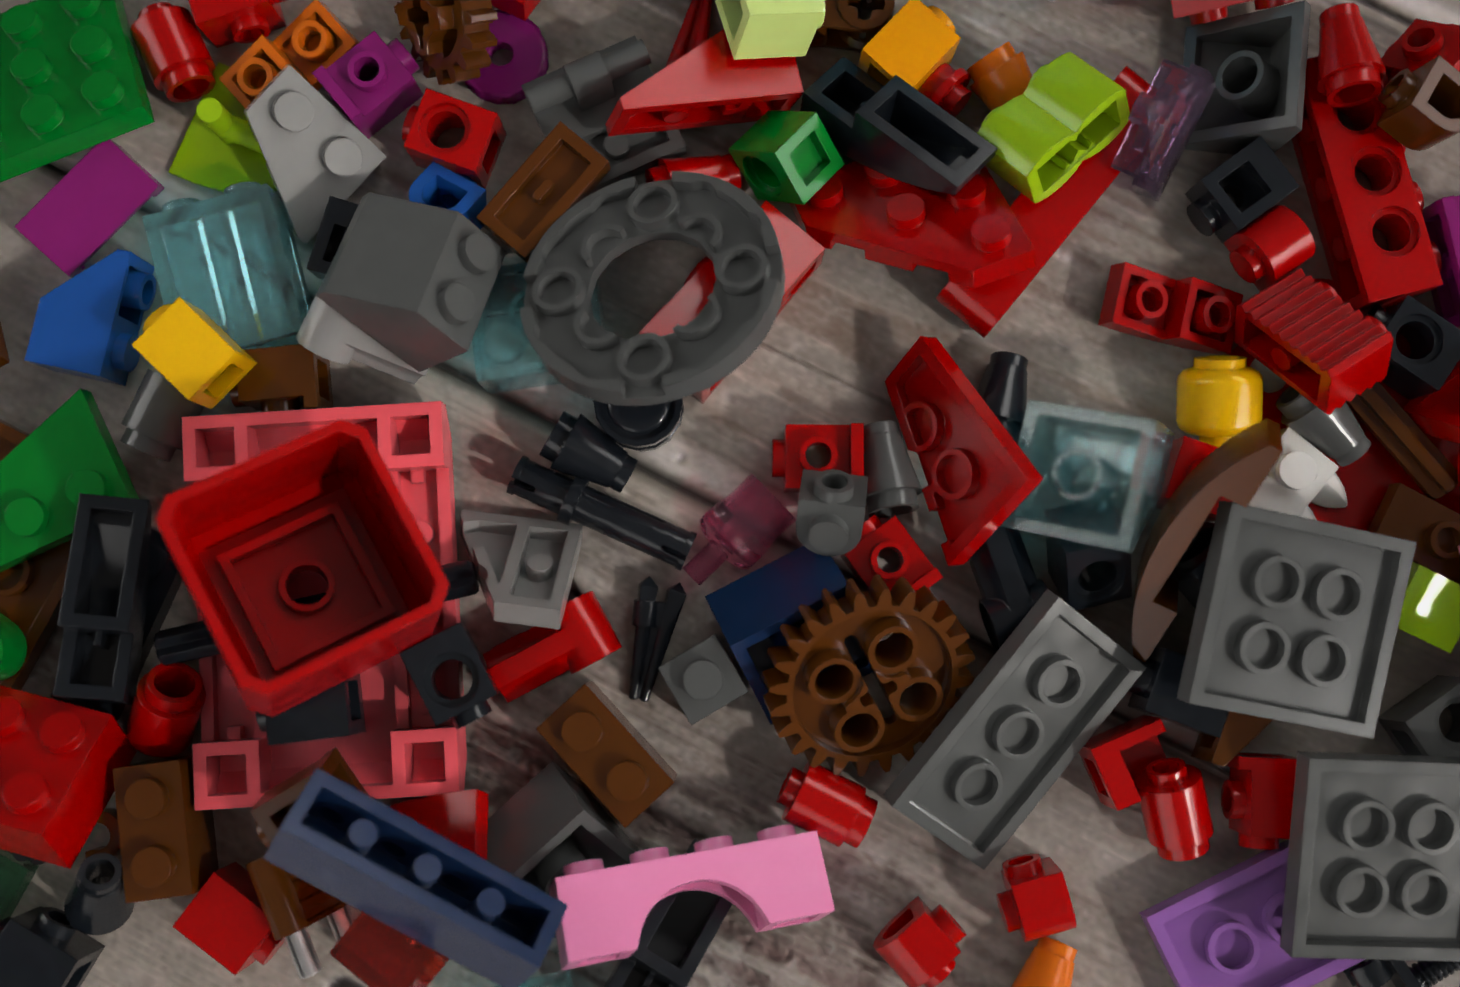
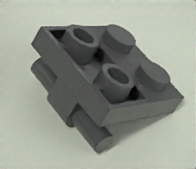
(584, 98)

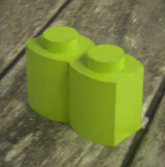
(1054, 125)

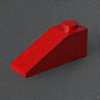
(707, 90)

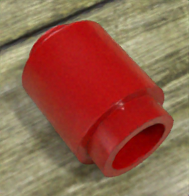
(173, 52)
(166, 710)
(828, 804)
(1175, 809)

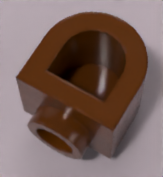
(1422, 105)

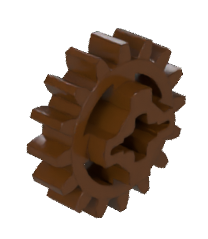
(448, 36)

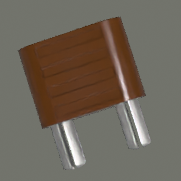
(291, 907)

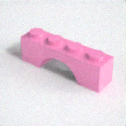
(769, 880)

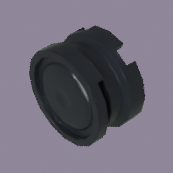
(640, 426)

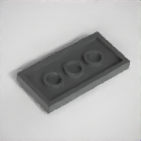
(1014, 730)

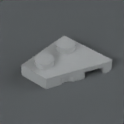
(308, 148)
(522, 565)

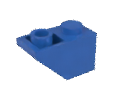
(94, 319)

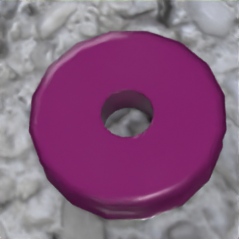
(529, 61)

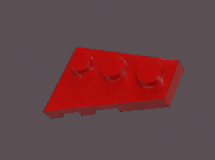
(965, 451)

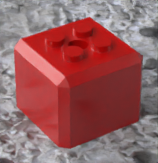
(295, 509)

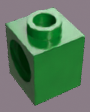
(786, 156)

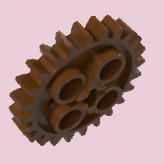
(816, 706)

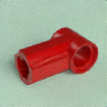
(546, 653)

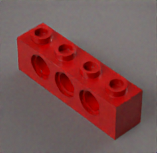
(1349, 212)

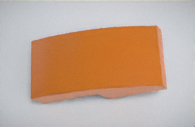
(307, 43)

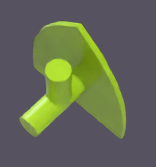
(220, 143)

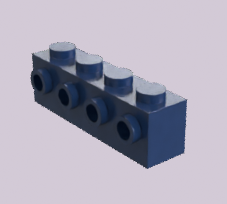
(416, 881)

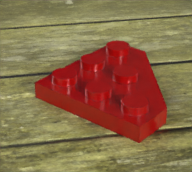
(904, 225)

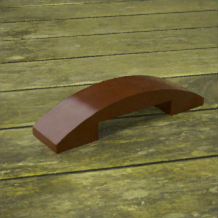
(1229, 471)

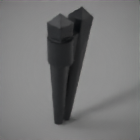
(653, 630)

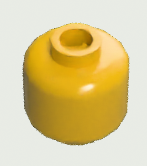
(1218, 398)

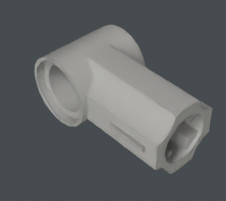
(339, 340)

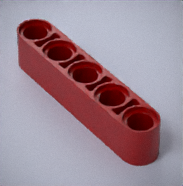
(1046, 226)

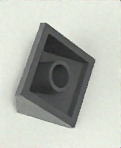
(1257, 76)

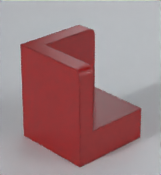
(1120, 756)

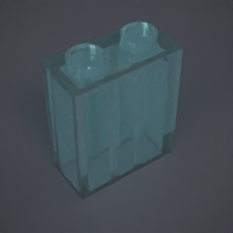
(233, 262)

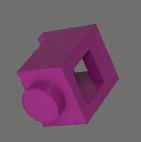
(373, 102)

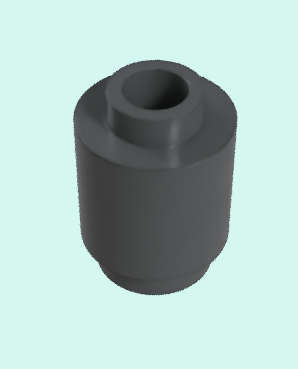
(156, 417)

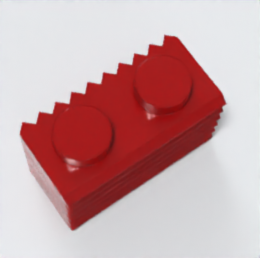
(1314, 340)

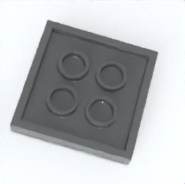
(1296, 620)
(1373, 858)

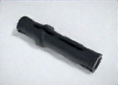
(600, 512)

